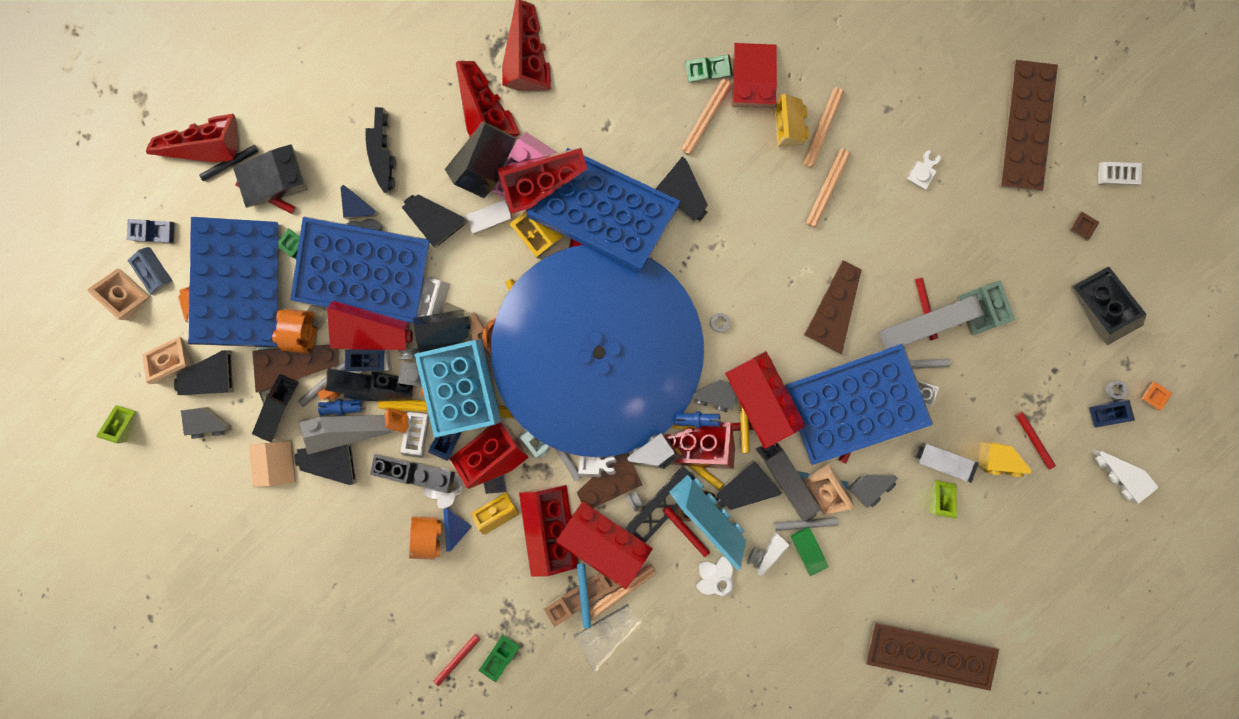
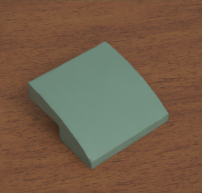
(994, 305)

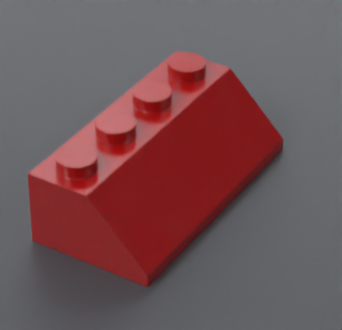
(765, 399)
(544, 518)
(604, 545)

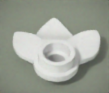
(446, 499)
(713, 575)

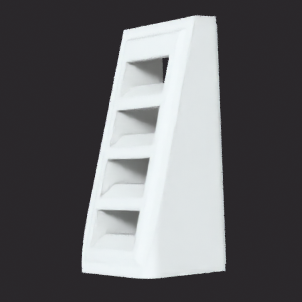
(1103, 173)
(421, 443)
(774, 550)

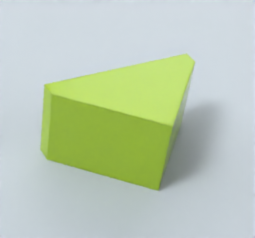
(117, 425)
(944, 499)

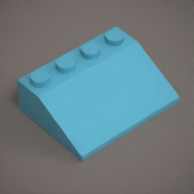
(458, 388)
(710, 520)

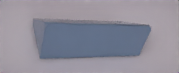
(149, 270)

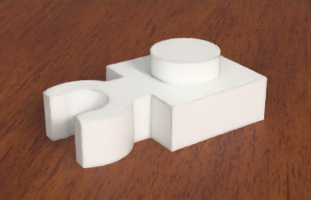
(922, 172)
(594, 465)

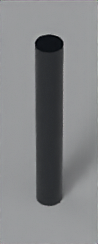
(225, 165)

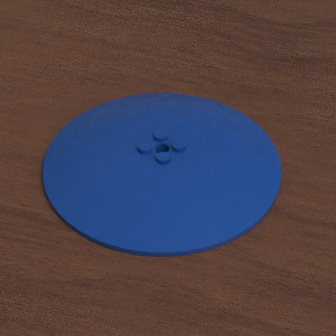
(548, 340)

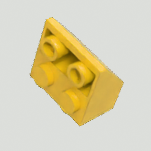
(535, 235)
(1001, 457)

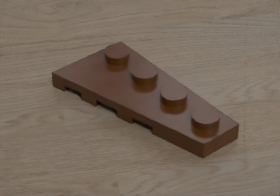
(833, 314)
(294, 365)

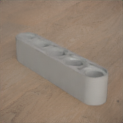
(932, 322)

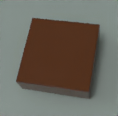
(1084, 226)

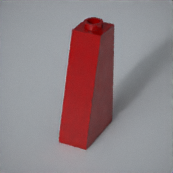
(364, 329)

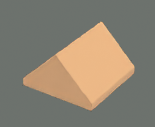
(118, 294)
(166, 361)
(272, 463)
(828, 491)

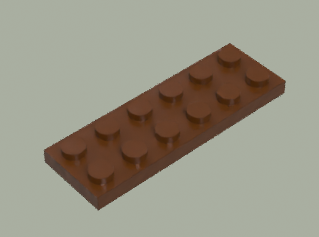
(1028, 125)
(932, 656)

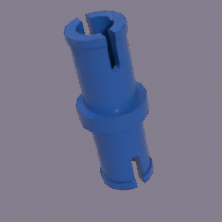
(340, 407)
(698, 419)

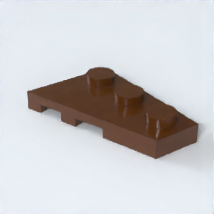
(607, 487)

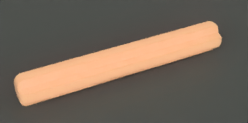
(706, 116)
(823, 127)
(828, 187)
(619, 593)

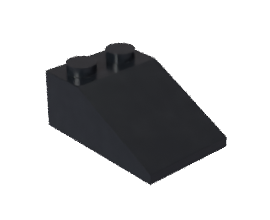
(478, 160)
(270, 176)
(1109, 305)

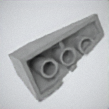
(335, 431)

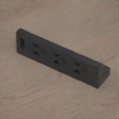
(655, 503)

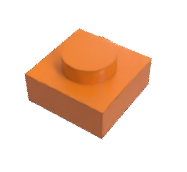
(328, 395)
(1156, 396)
(396, 420)

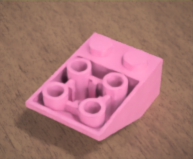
(525, 149)

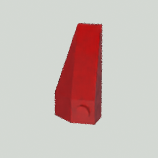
(524, 59)
(480, 102)
(207, 142)
(536, 178)
(705, 446)

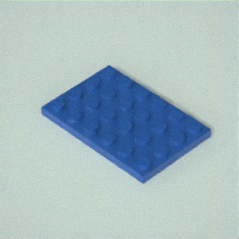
(608, 213)
(359, 268)
(232, 282)
(859, 404)

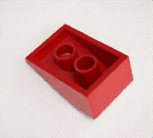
(754, 75)
(489, 455)

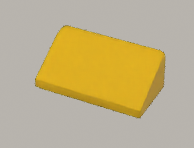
(494, 513)

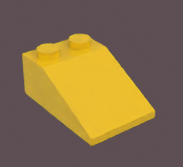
(790, 121)

